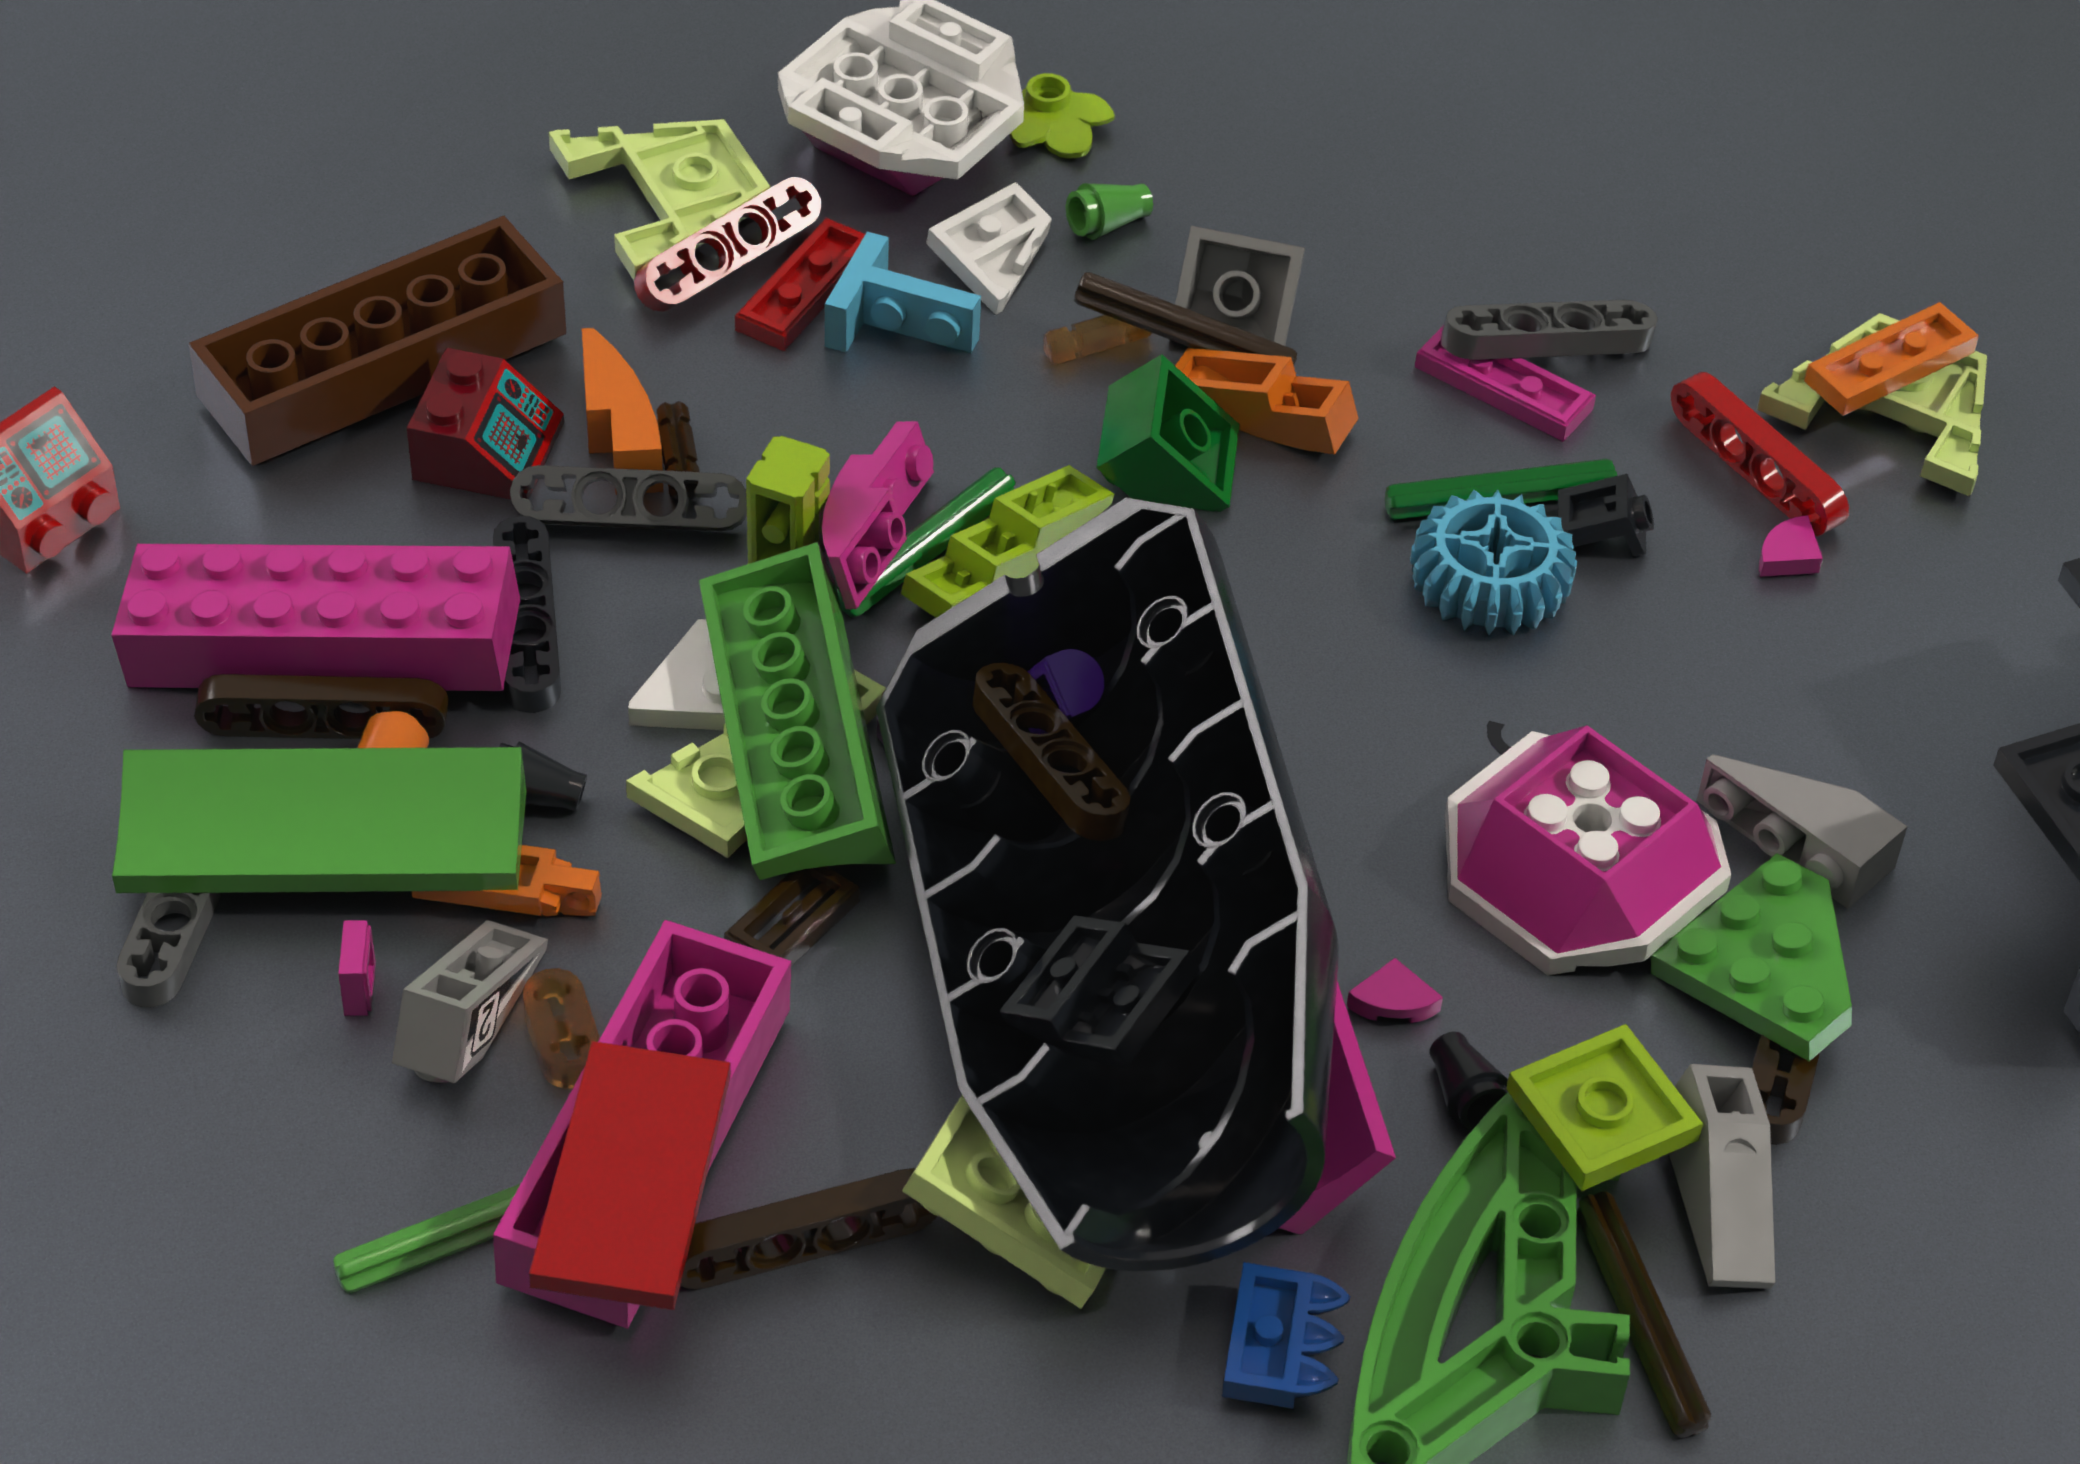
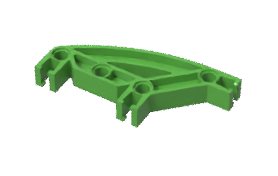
(1486, 1199)

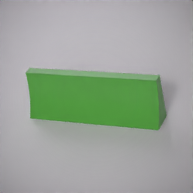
(794, 716)
(320, 820)

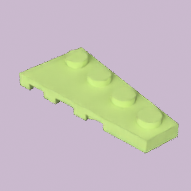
(701, 788)

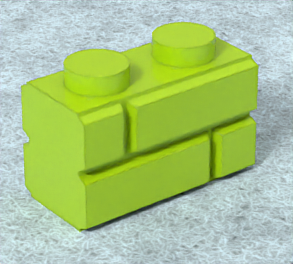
(786, 498)

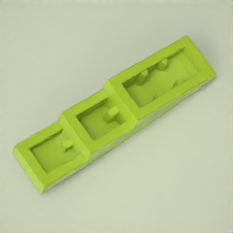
(1008, 541)

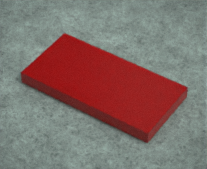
(631, 1176)

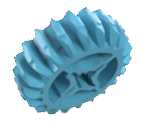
(1493, 562)

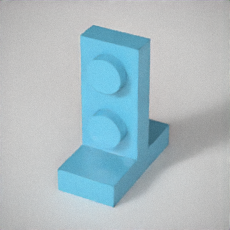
(897, 303)

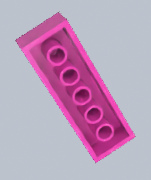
(317, 613)
(685, 999)

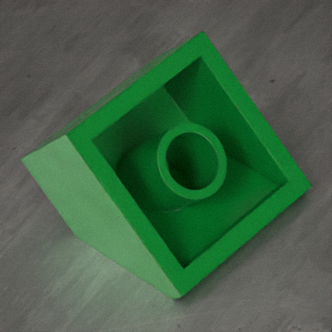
(1167, 440)

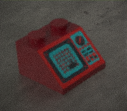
(480, 425)

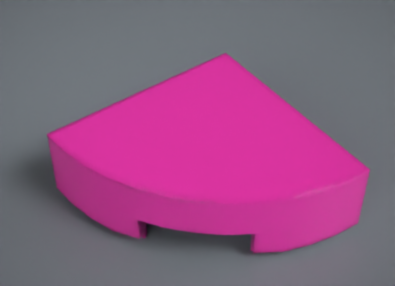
(1790, 549)
(1394, 994)

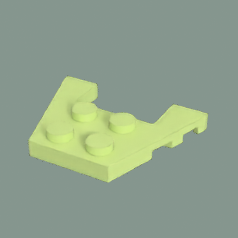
(684, 170)
(1939, 404)

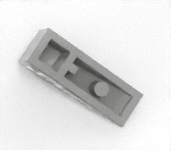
(463, 1001)

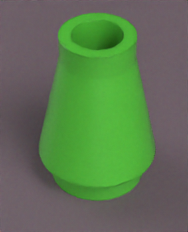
(1106, 207)

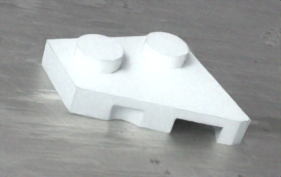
(992, 243)
(682, 688)

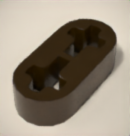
(1791, 1087)

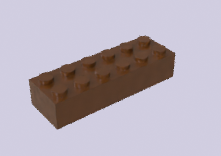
(375, 338)

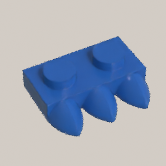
(1277, 1333)

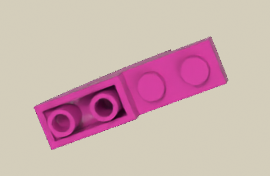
(866, 509)

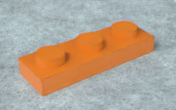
(1891, 358)

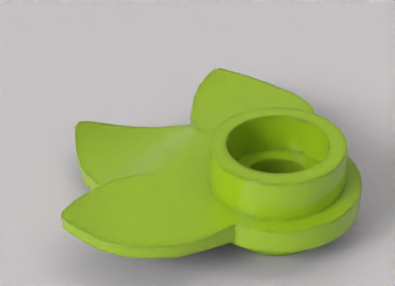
(1059, 117)

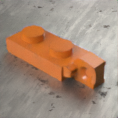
(543, 888)

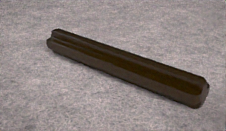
(1170, 319)
(1649, 1323)

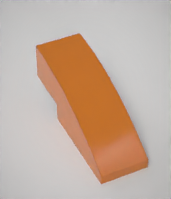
(1272, 400)
(618, 409)

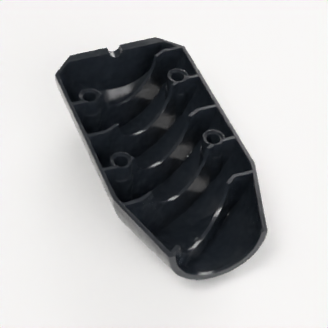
(1229, 1098)

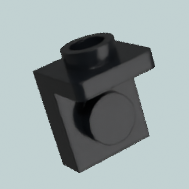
(1606, 511)

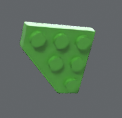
(1767, 958)

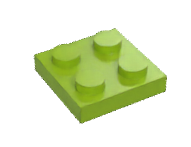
(1604, 1107)

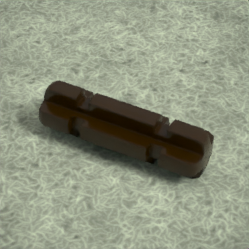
(677, 442)

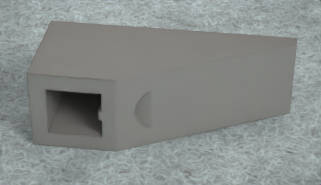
(1806, 821)
(1728, 1176)

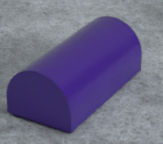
(1071, 681)

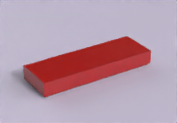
(799, 286)

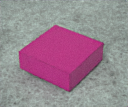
(357, 968)

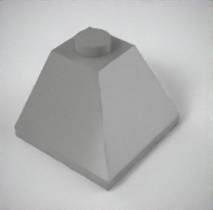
(1241, 281)

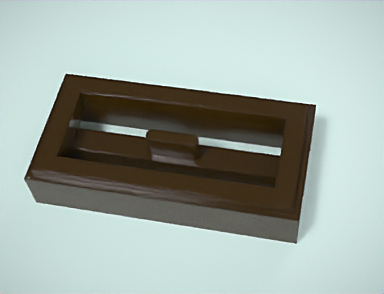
(804, 920)

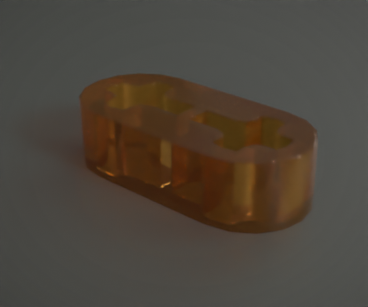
(548, 1031)

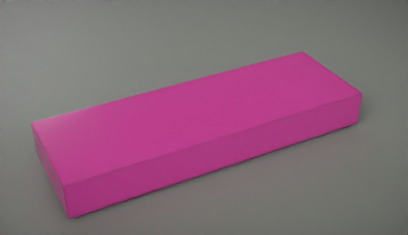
(1511, 387)

